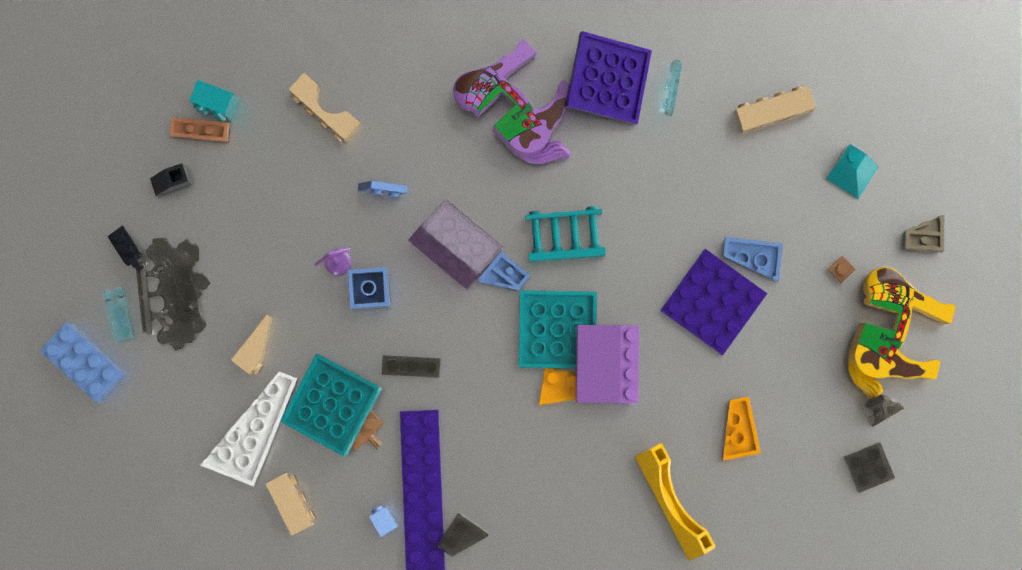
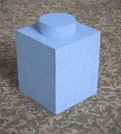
(383, 520)

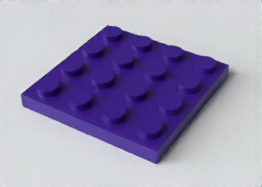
(608, 78)
(713, 302)

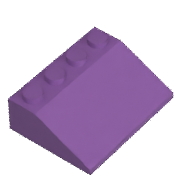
(607, 364)

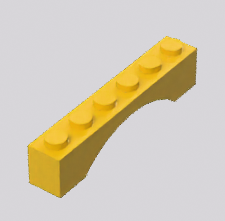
(691, 536)

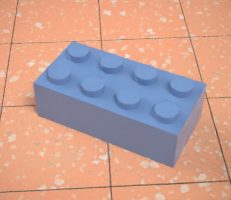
(83, 362)

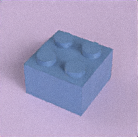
(369, 288)

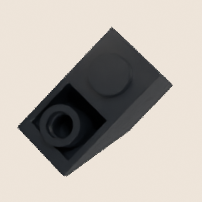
(170, 179)

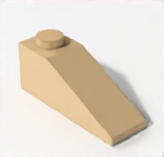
(253, 350)

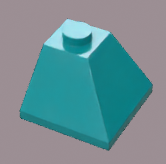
(853, 171)

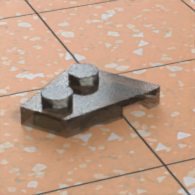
(881, 408)

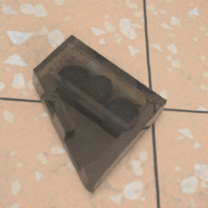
(460, 536)

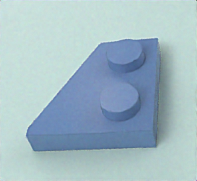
(504, 274)

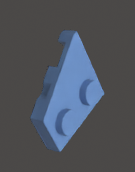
(378, 188)

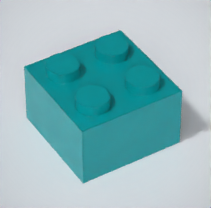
(213, 100)

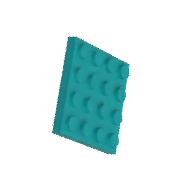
(550, 326)
(331, 405)

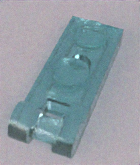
(672, 87)
(119, 315)

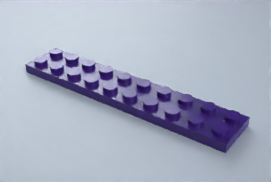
(422, 489)

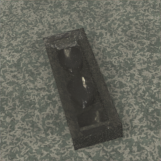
(410, 366)

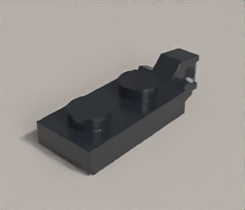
(126, 248)

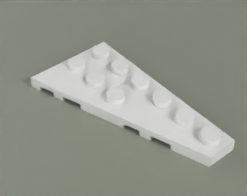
(250, 438)

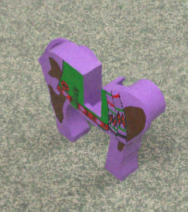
(522, 127)

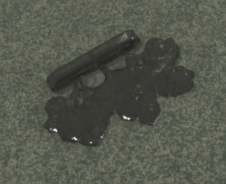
(168, 257)

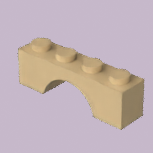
(342, 123)

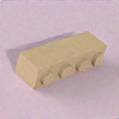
(775, 109)

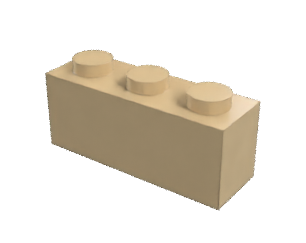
(290, 503)

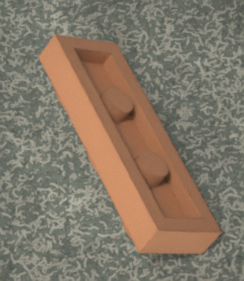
(199, 129)

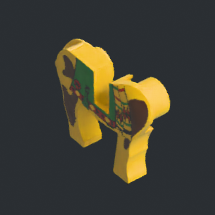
(876, 349)

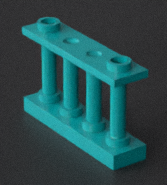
(557, 251)

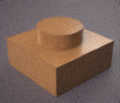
(841, 269)

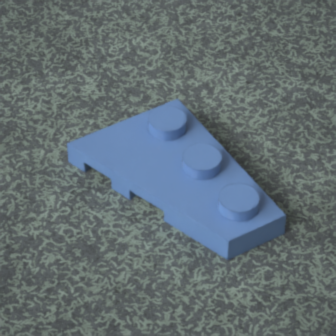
(755, 255)

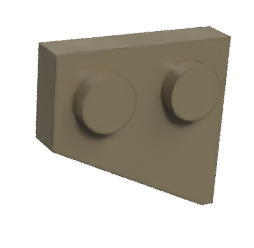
(926, 236)

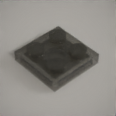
(869, 467)

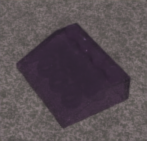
(456, 244)

